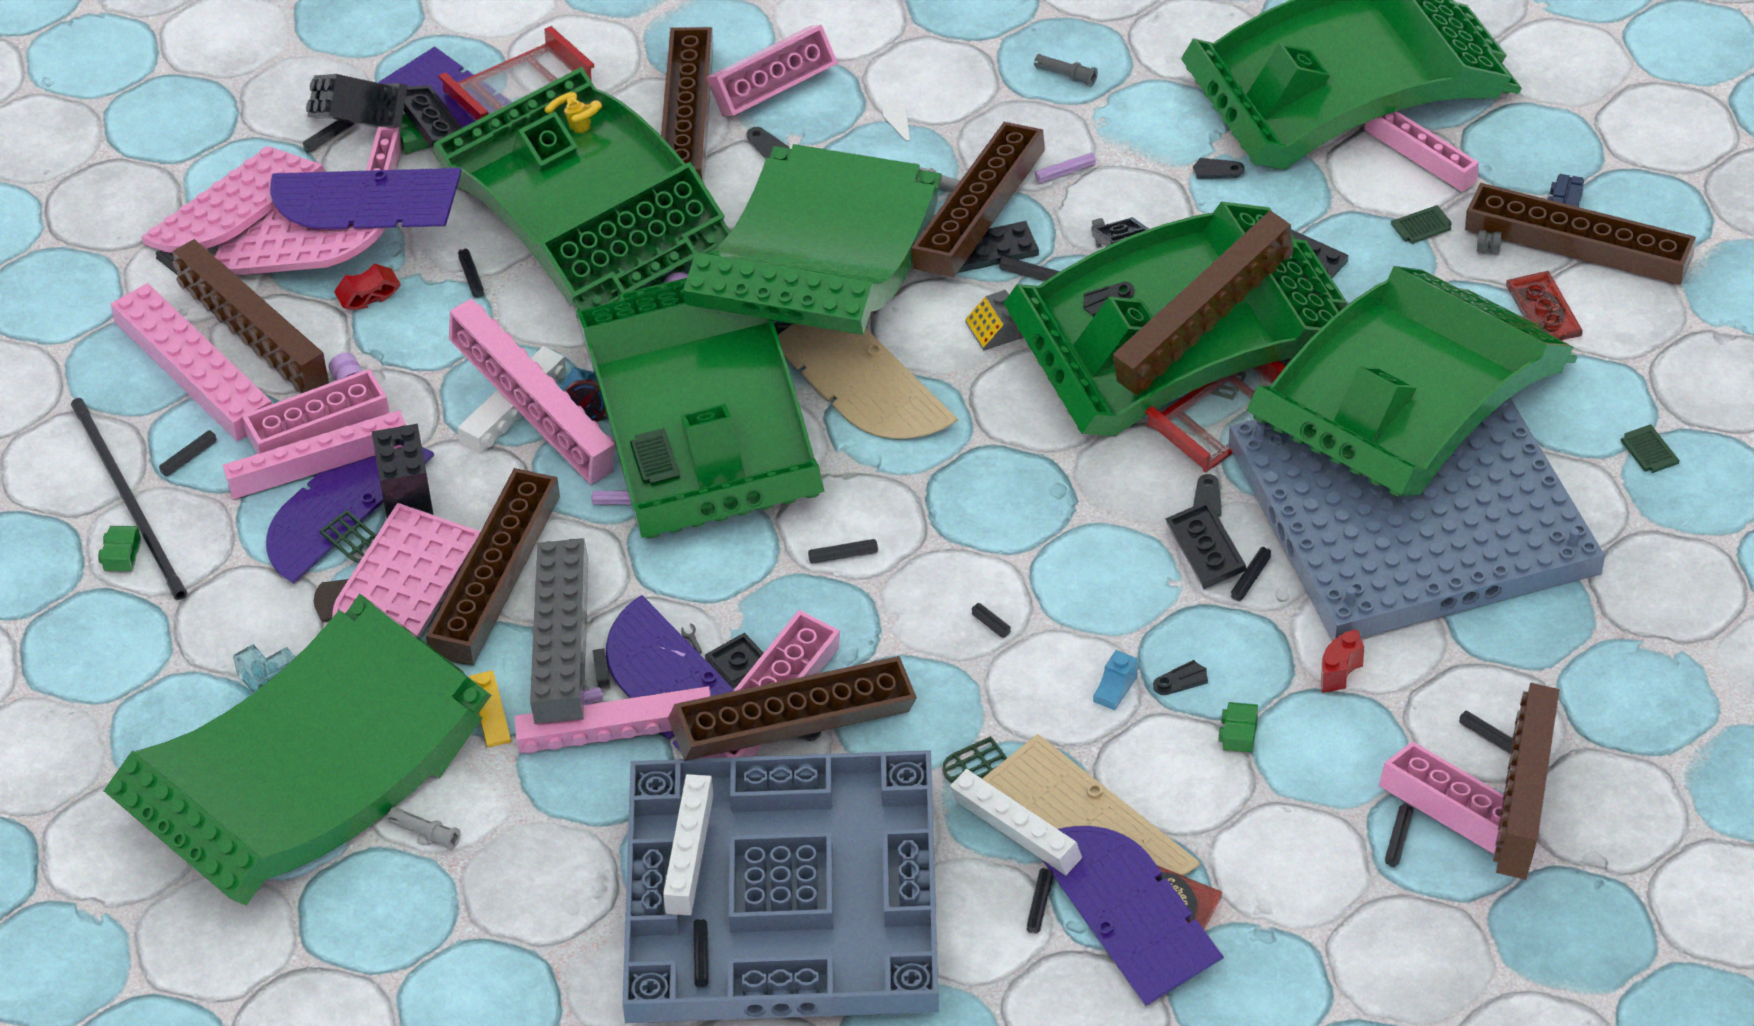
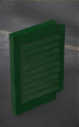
(1422, 224)
(1649, 449)
(654, 457)

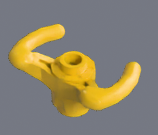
(576, 112)

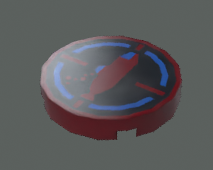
(587, 395)

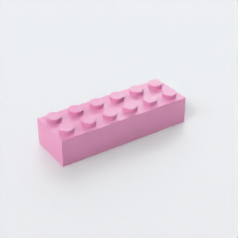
(772, 70)
(316, 412)
(1444, 793)

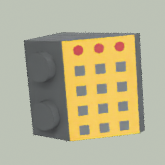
(992, 323)

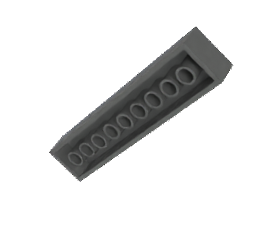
(559, 631)

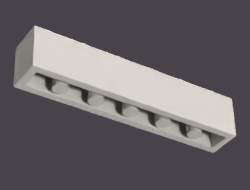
(497, 413)
(1016, 822)
(688, 845)

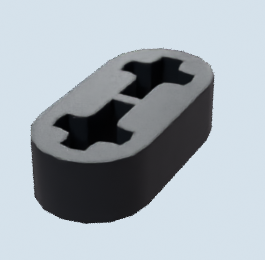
(601, 668)

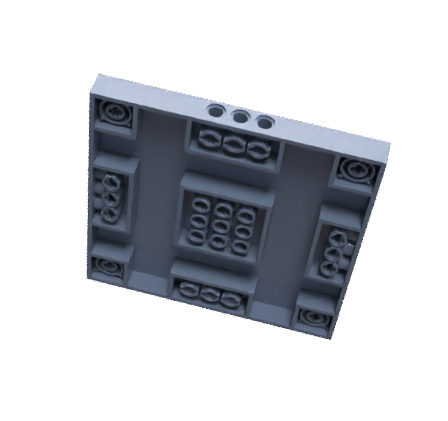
(1377, 561)
(806, 887)

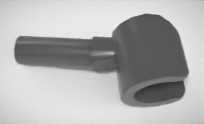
(1096, 223)
(692, 638)

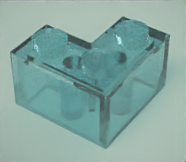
(257, 669)

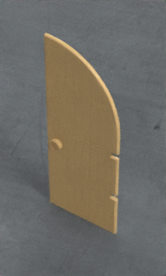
(866, 380)
(1068, 796)

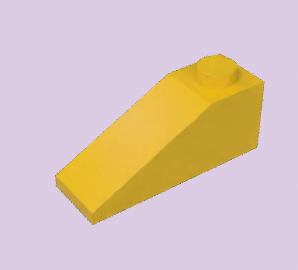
(494, 721)

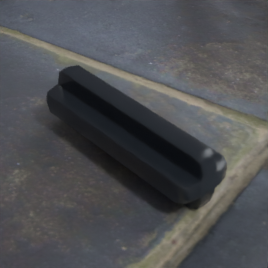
(991, 620)

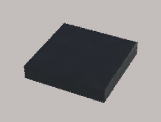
(734, 658)

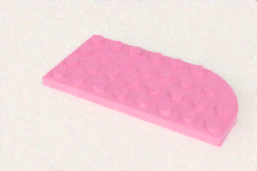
(228, 204)
(282, 245)
(410, 566)

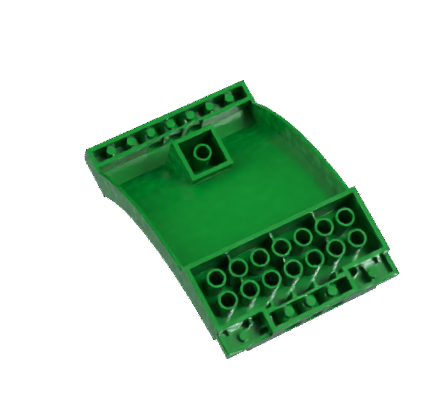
(1336, 64)
(591, 206)
(818, 240)
(1160, 264)
(1406, 377)
(716, 391)
(305, 754)

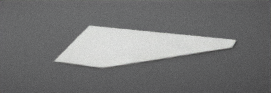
(896, 115)

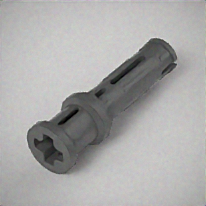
(1074, 71)

